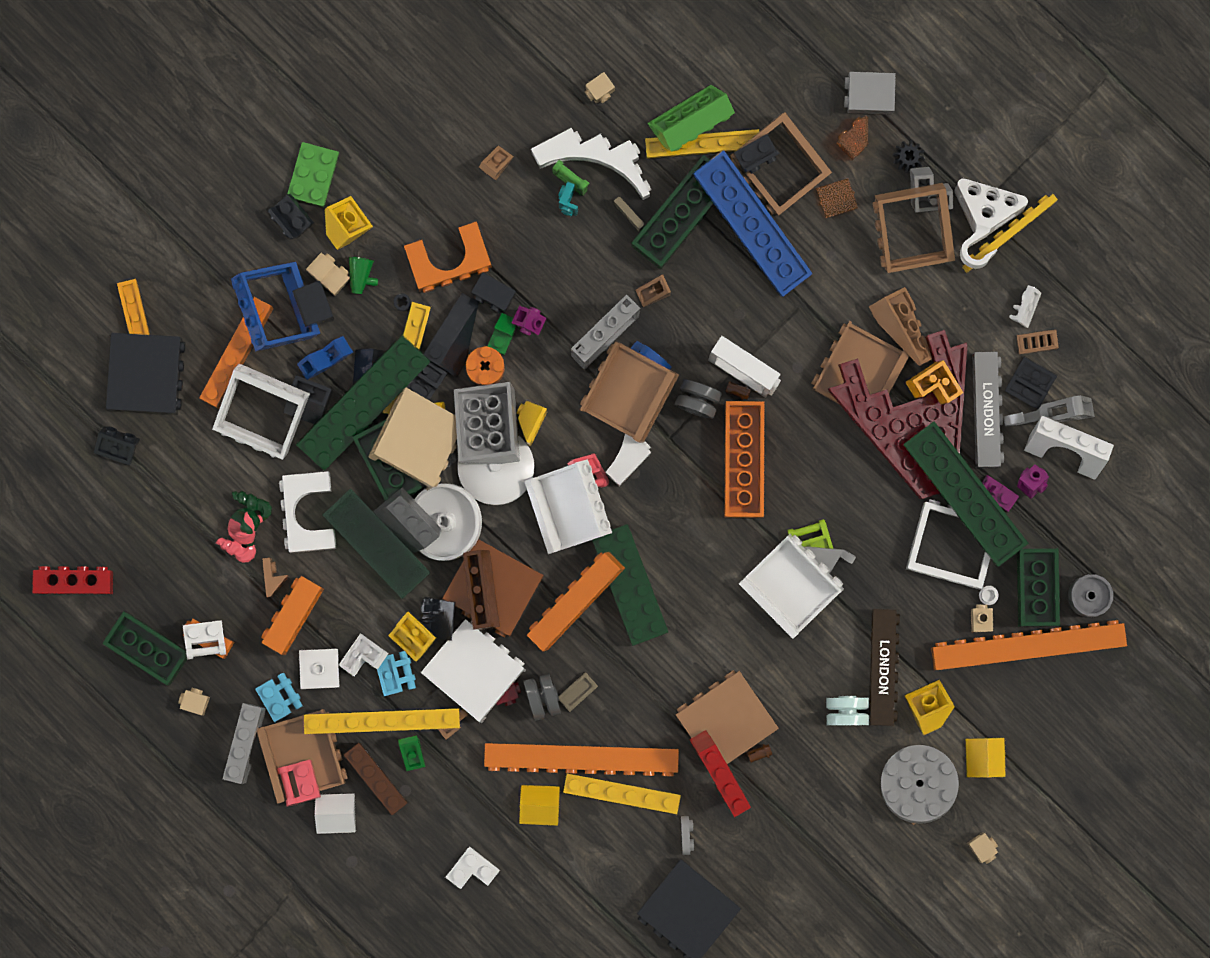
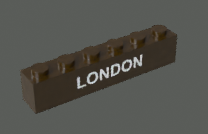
(882, 667)

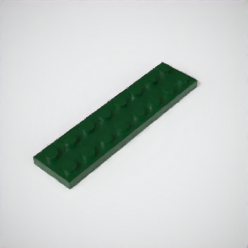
(363, 402)
(965, 494)

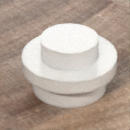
(988, 595)

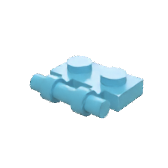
(389, 674)
(274, 701)

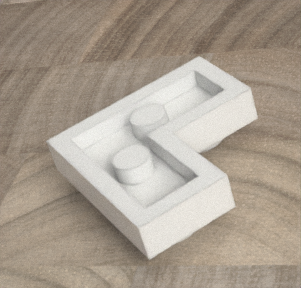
(362, 651)
(469, 864)

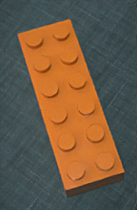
(744, 459)

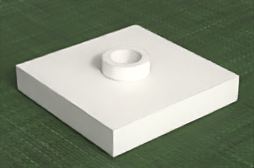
(319, 668)

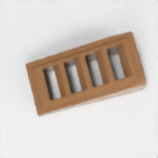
(1054, 342)

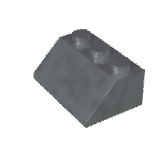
(408, 521)

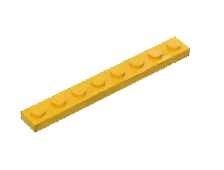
(381, 721)

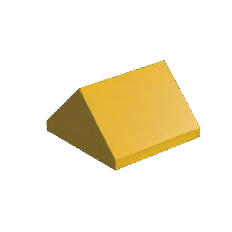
(985, 757)
(539, 805)

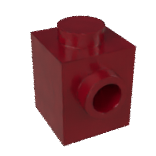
(510, 695)

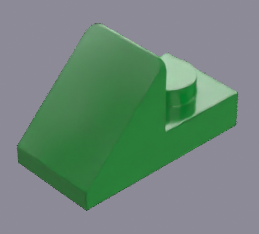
(502, 334)
(411, 753)

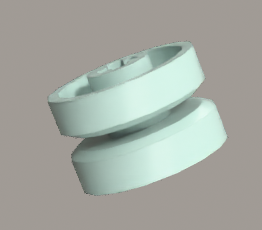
(847, 710)

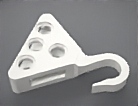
(997, 210)

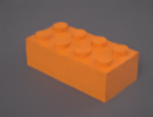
(292, 615)

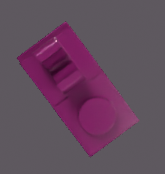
(1000, 493)

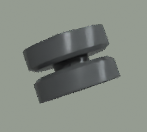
(699, 395)
(541, 697)

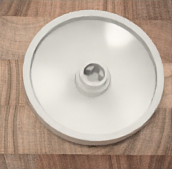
(498, 482)
(457, 517)

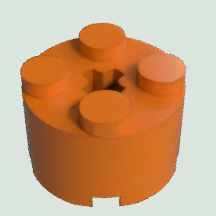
(474, 366)

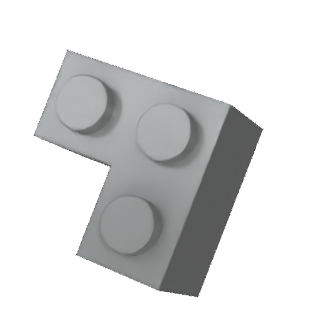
(924, 177)

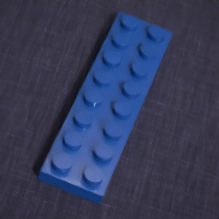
(752, 223)

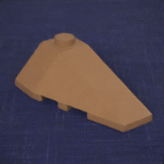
(898, 319)

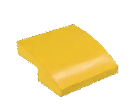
(412, 636)

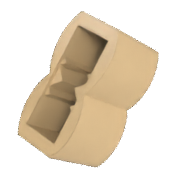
(328, 273)

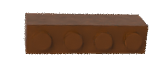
(481, 589)
(376, 778)

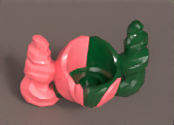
(244, 525)

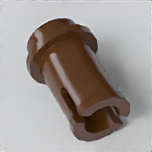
(738, 390)
(759, 753)

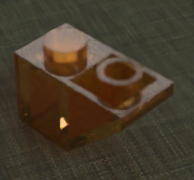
(855, 139)

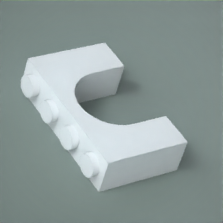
(1051, 433)
(294, 489)

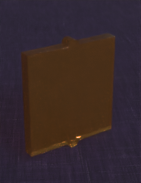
(837, 198)

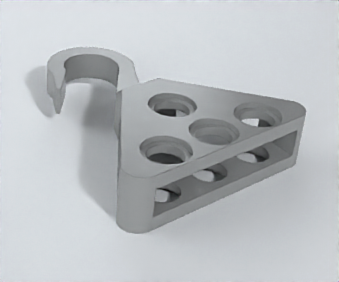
(1077, 407)

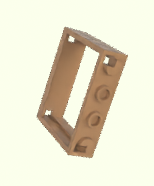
(804, 146)
(920, 260)

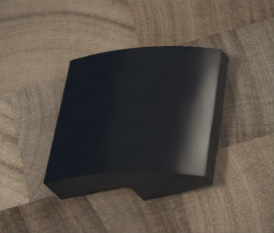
(427, 381)
(1031, 382)

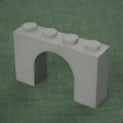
(238, 764)

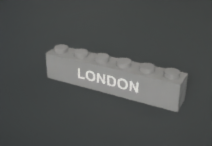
(986, 409)

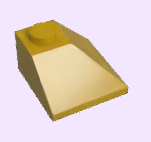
(345, 222)
(530, 420)
(930, 706)

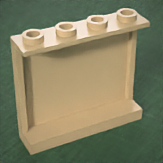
(417, 438)

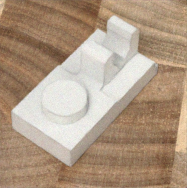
(1026, 310)

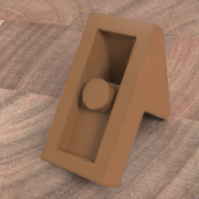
(496, 162)
(272, 583)

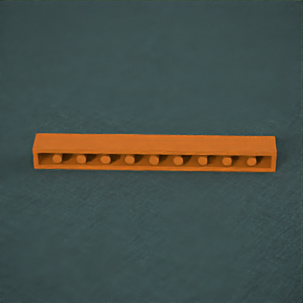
(1029, 646)
(581, 758)

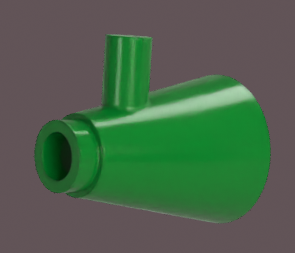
(359, 274)

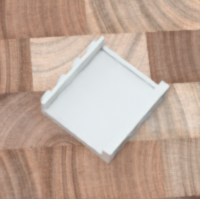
(568, 506)
(791, 585)
(473, 670)

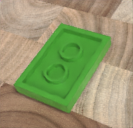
(313, 174)

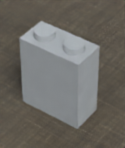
(870, 93)

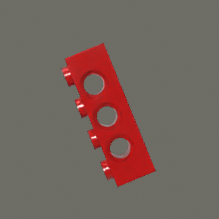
(42, 585)

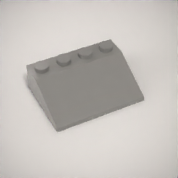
(487, 424)

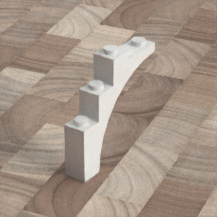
(596, 150)
(628, 459)

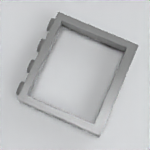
(605, 332)

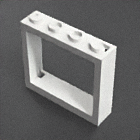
(744, 367)
(270, 385)
(938, 573)

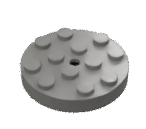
(919, 766)

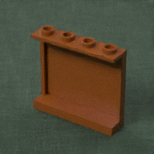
(513, 588)

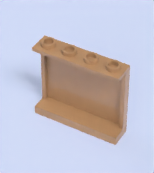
(878, 360)
(629, 391)
(729, 715)
(287, 745)

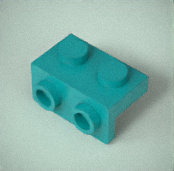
(565, 196)

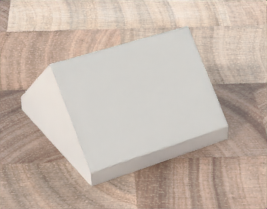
(335, 813)

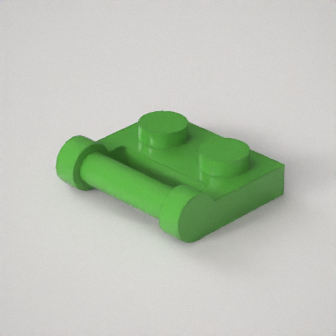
(568, 176)

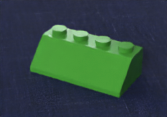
(692, 118)

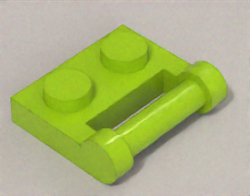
(822, 541)

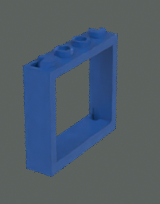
(246, 303)

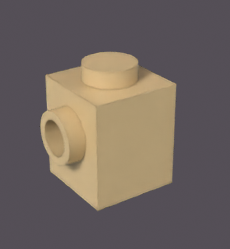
(599, 88)
(982, 619)
(194, 701)
(983, 848)

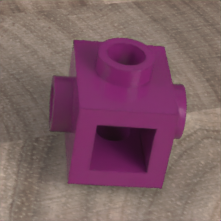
(533, 320)
(1033, 481)

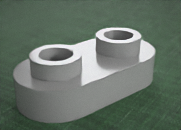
(687, 843)

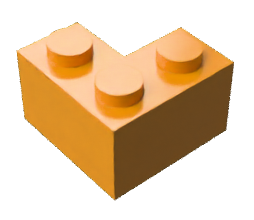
(936, 379)

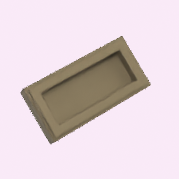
(629, 214)
(577, 692)

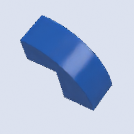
(325, 358)

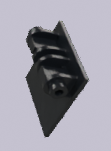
(438, 617)

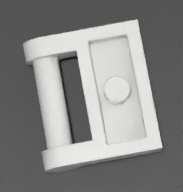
(204, 633)

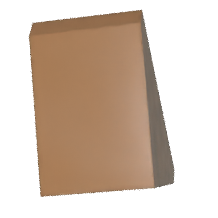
(653, 291)

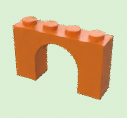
(475, 261)

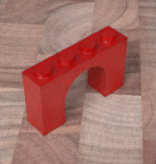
(720, 773)

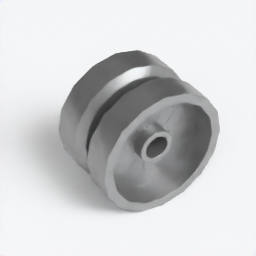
(1099, 588)

